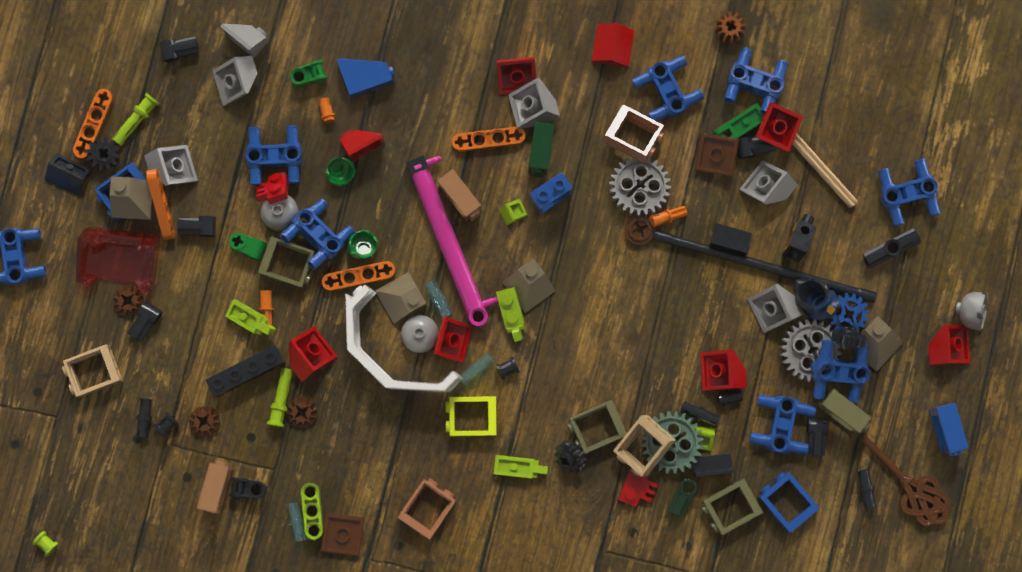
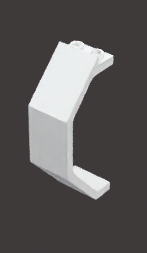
(354, 304)

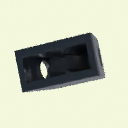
(800, 238)

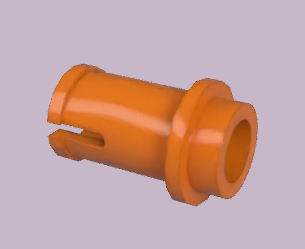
(326, 110)

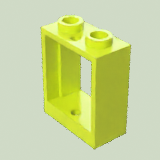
(450, 408)

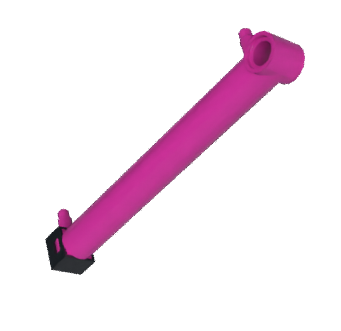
(447, 239)

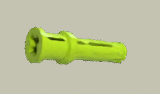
(141, 111)
(279, 406)

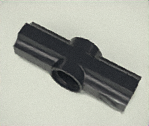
(881, 254)

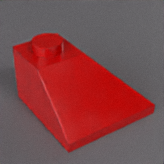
(779, 126)
(360, 143)
(950, 346)
(309, 353)
(722, 371)

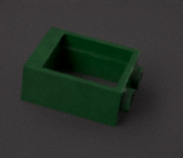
(540, 149)

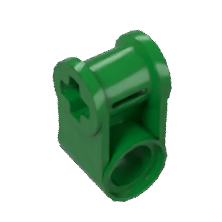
(309, 73)
(251, 246)

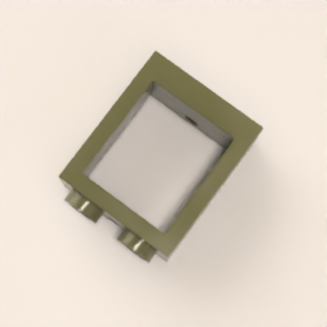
(269, 257)
(609, 405)
(844, 412)
(749, 498)

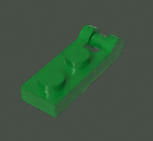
(742, 123)

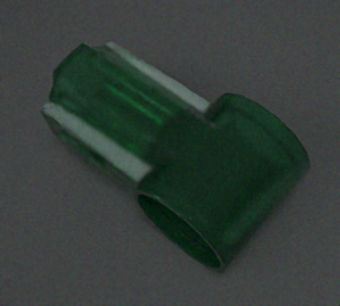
(681, 499)

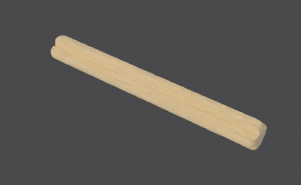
(824, 171)

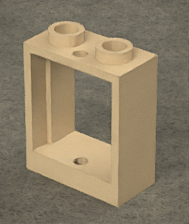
(111, 365)
(657, 432)

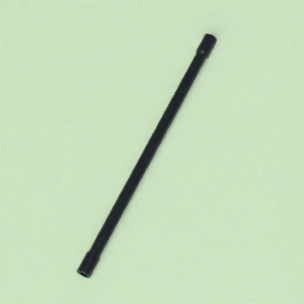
(670, 239)

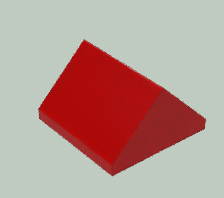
(613, 44)
(515, 73)
(453, 340)

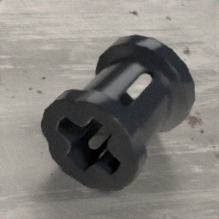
(507, 368)
(166, 424)

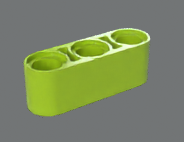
(306, 503)

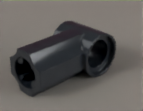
(173, 50)
(751, 147)
(203, 226)
(147, 316)
(817, 430)

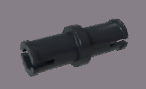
(700, 414)
(144, 417)
(866, 488)

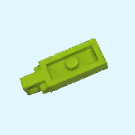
(511, 312)
(249, 318)
(518, 467)

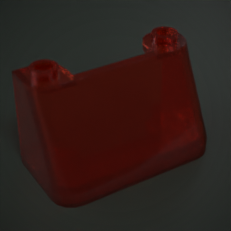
(117, 257)

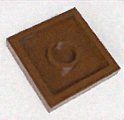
(717, 154)
(342, 534)

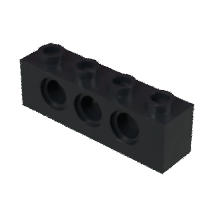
(245, 371)

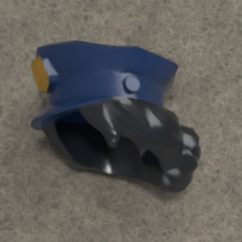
(815, 298)

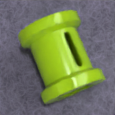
(45, 543)

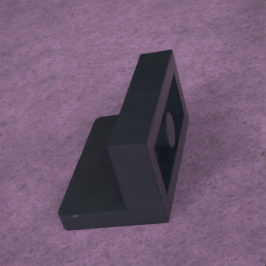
(66, 174)
(730, 239)
(712, 465)

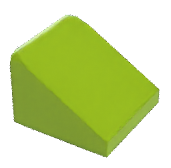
(513, 212)
(708, 434)

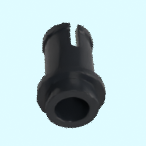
(729, 397)

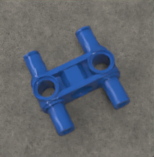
(755, 80)
(667, 88)
(274, 155)
(909, 192)
(317, 234)
(14, 256)
(840, 371)
(782, 424)

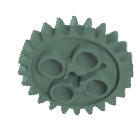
(682, 455)

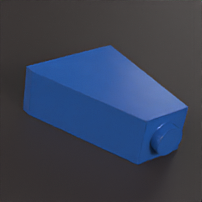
(364, 75)

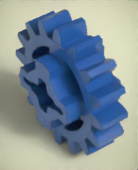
(836, 319)

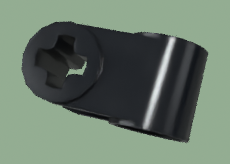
(244, 488)

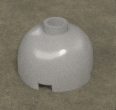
(279, 215)
(973, 310)
(420, 334)

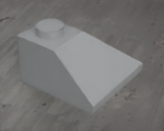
(246, 37)
(235, 78)
(532, 104)
(173, 164)
(768, 184)
(774, 307)

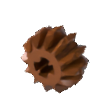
(736, 31)

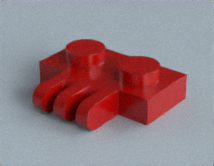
(274, 190)
(636, 488)

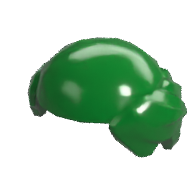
(340, 171)
(362, 244)

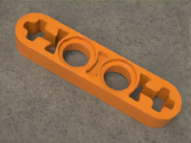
(90, 123)
(488, 136)
(160, 204)
(358, 273)

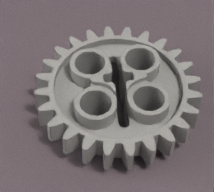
(651, 198)
(795, 357)

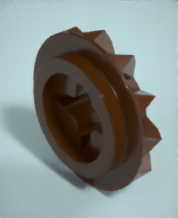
(636, 238)
(119, 301)
(311, 413)
(205, 430)

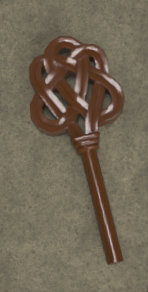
(919, 485)

